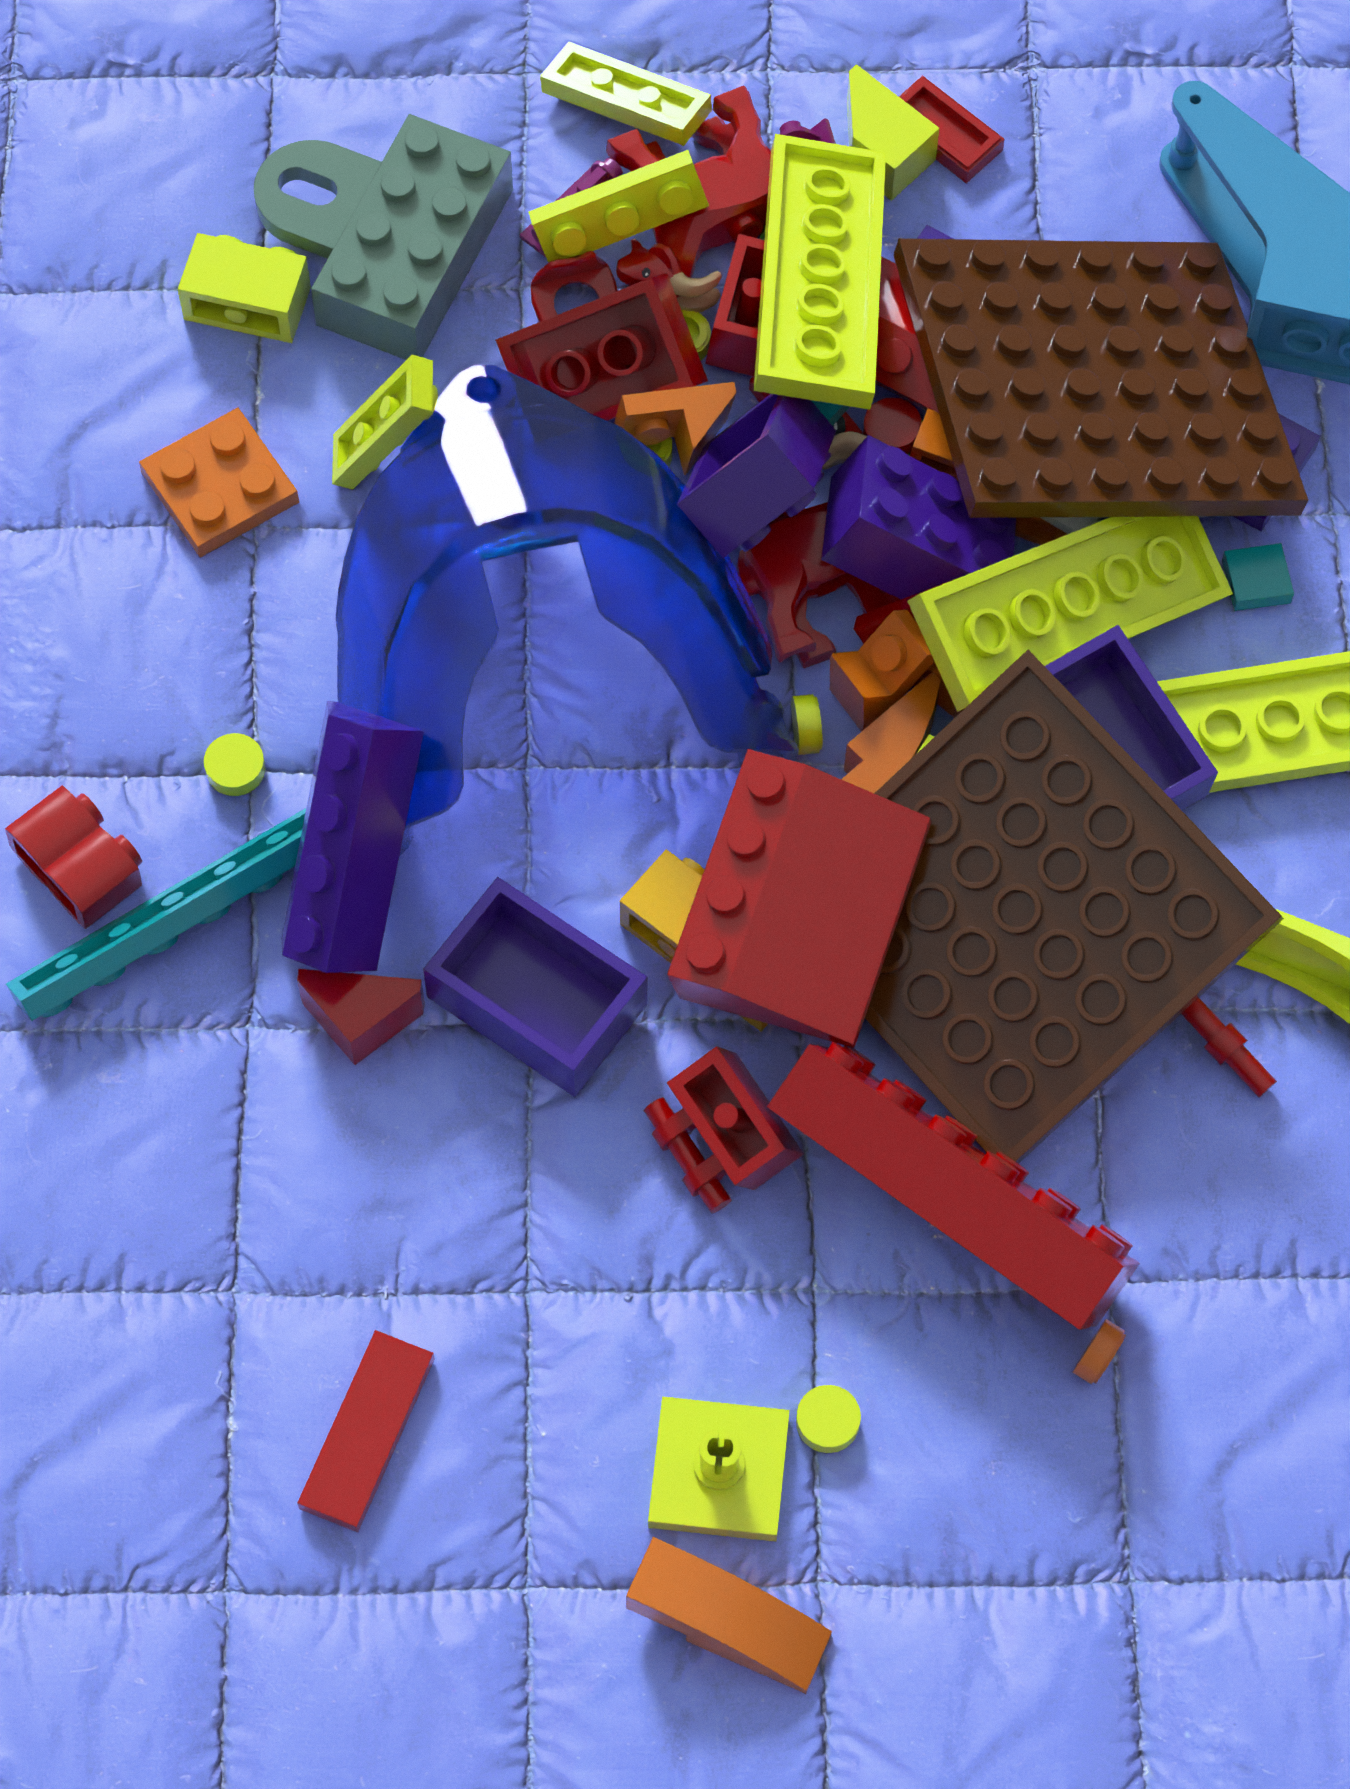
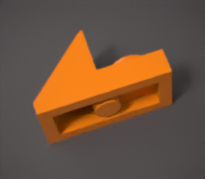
(686, 414)
(881, 670)

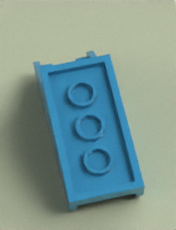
(1276, 226)

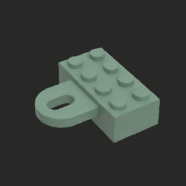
(394, 232)

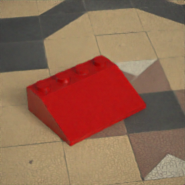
(798, 900)

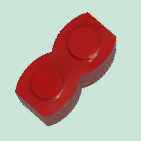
(75, 856)

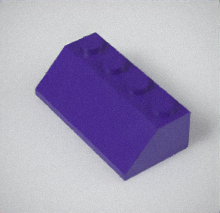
(350, 840)

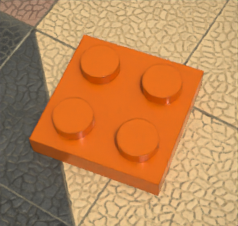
(219, 482)

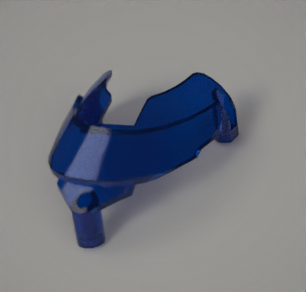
(515, 474)

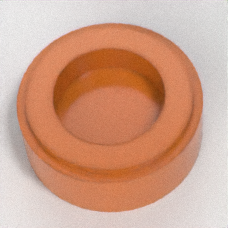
(1099, 1352)

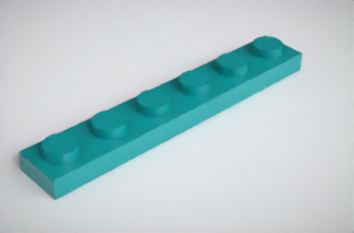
(159, 921)

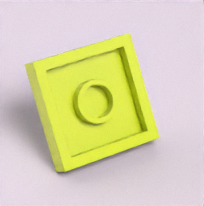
(718, 1469)

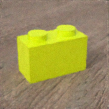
(244, 287)

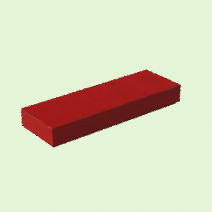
(366, 1431)

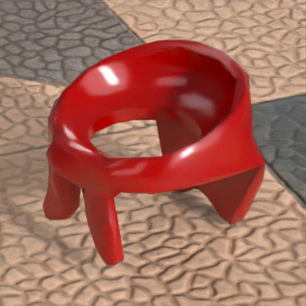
(583, 269)

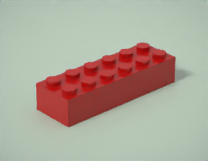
(954, 1185)

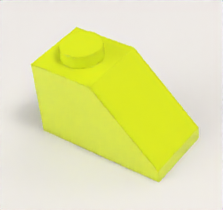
(890, 125)

